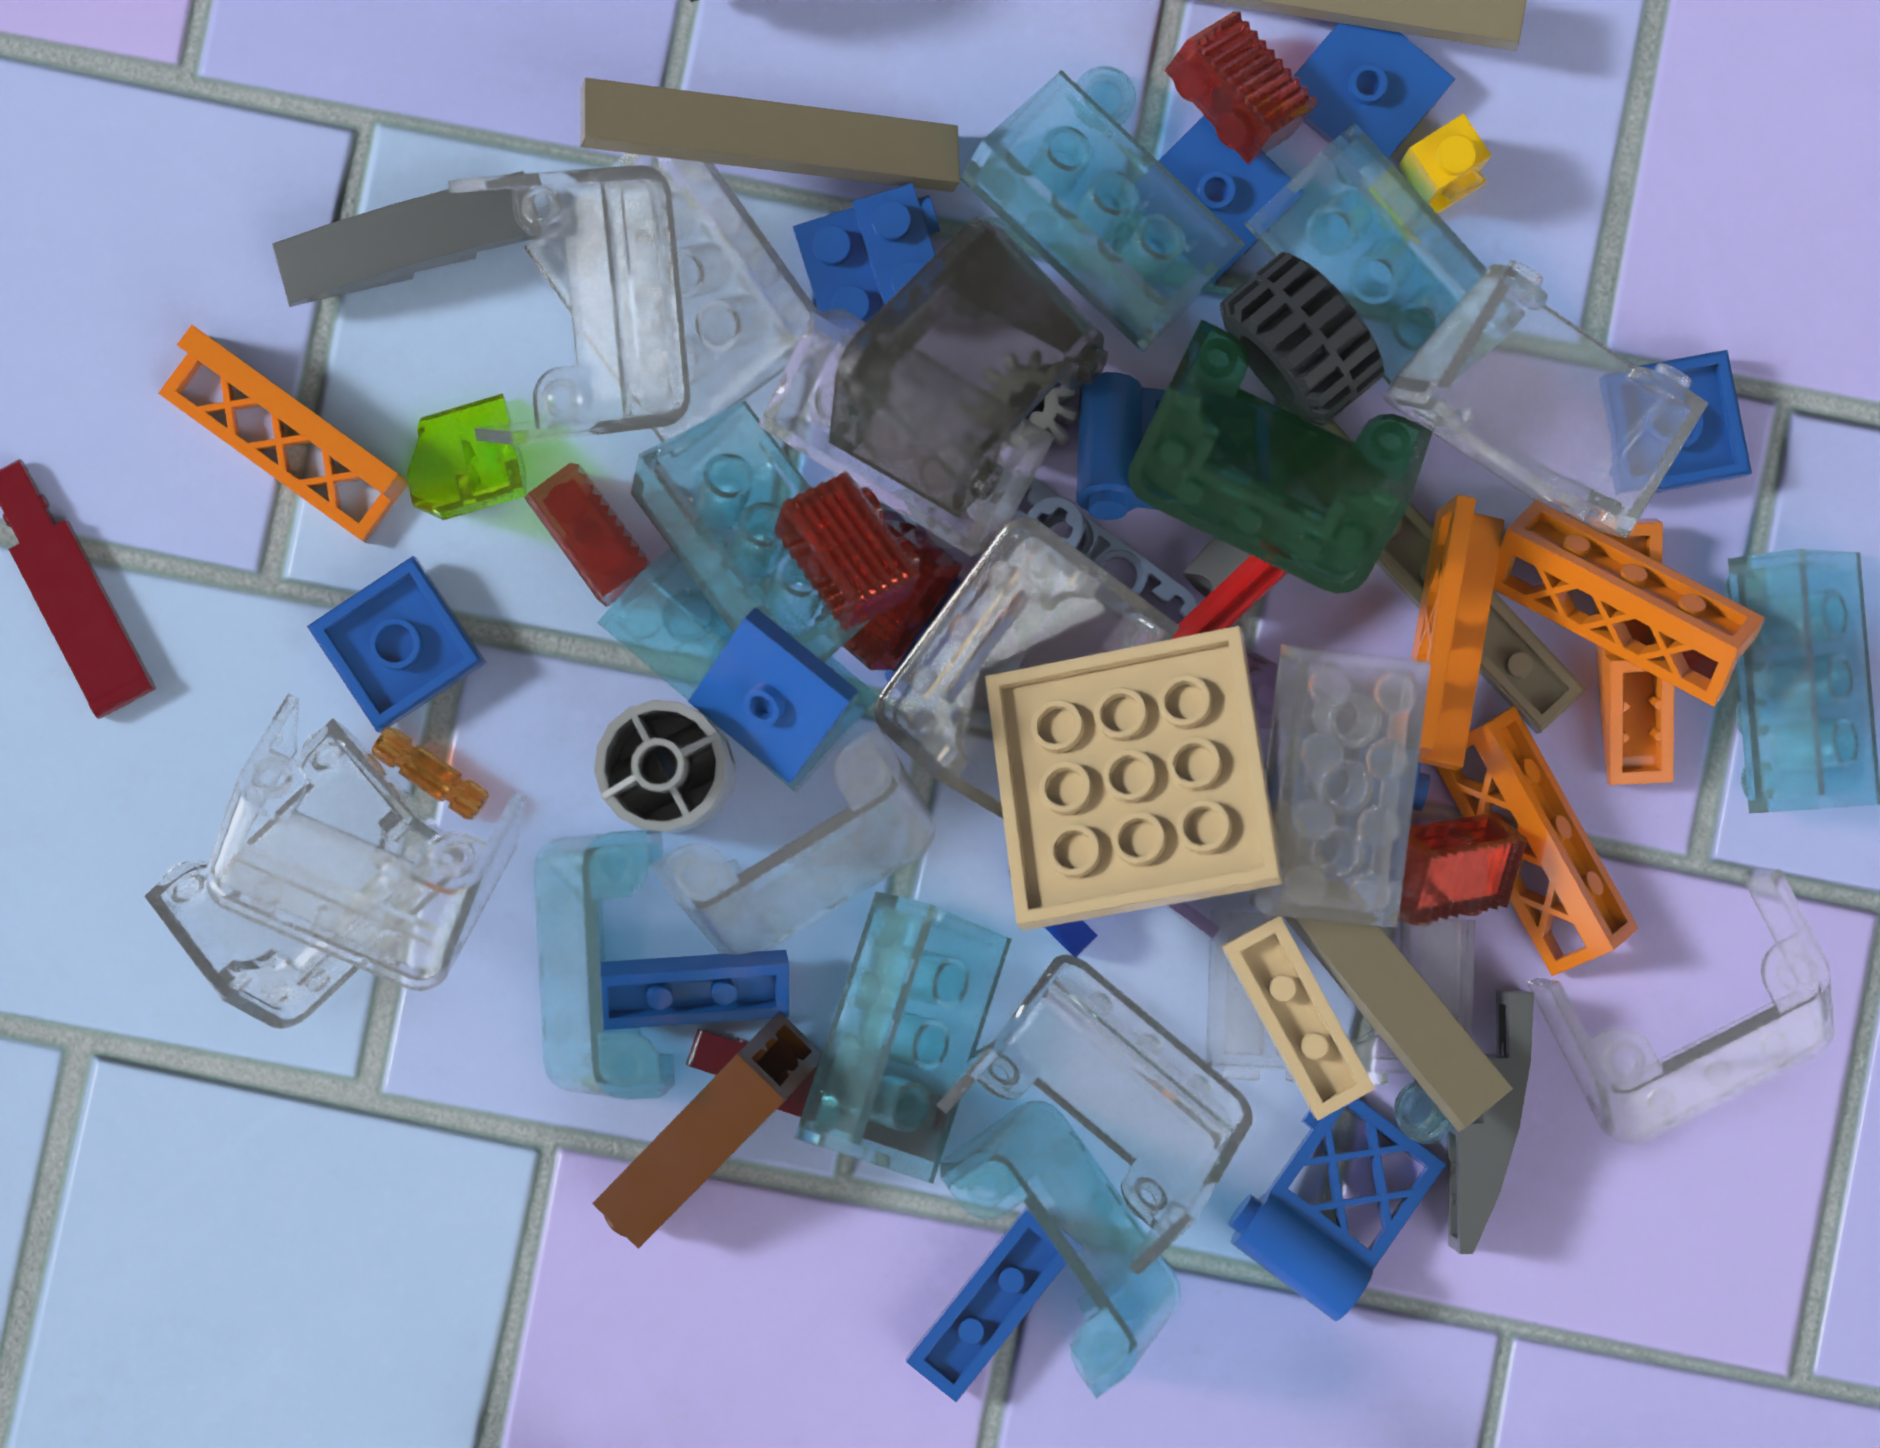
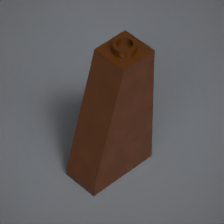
(708, 1130)

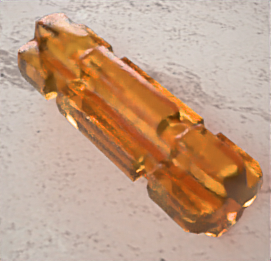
(430, 773)

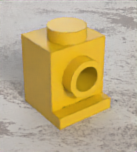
(1446, 164)

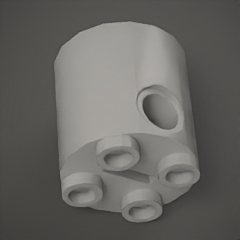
(636, 781)

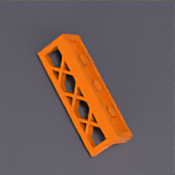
(286, 409)
(1625, 588)
(1454, 625)
(1554, 841)

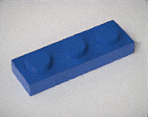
(694, 989)
(987, 1307)

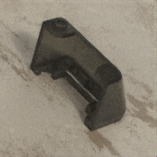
(959, 367)

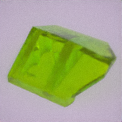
(461, 475)

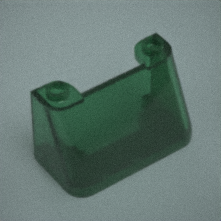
(1272, 477)

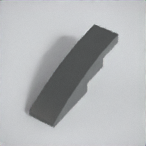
(395, 243)
(1483, 1149)

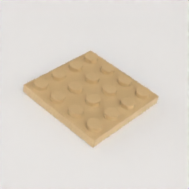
(1132, 779)

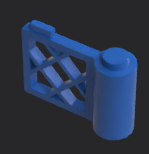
(1110, 430)
(1308, 1248)

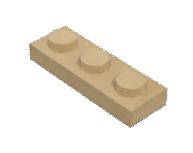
(1297, 1017)

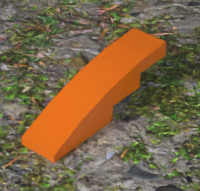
(1633, 702)

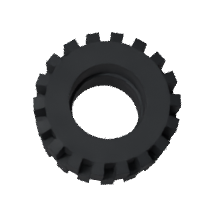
(1303, 339)

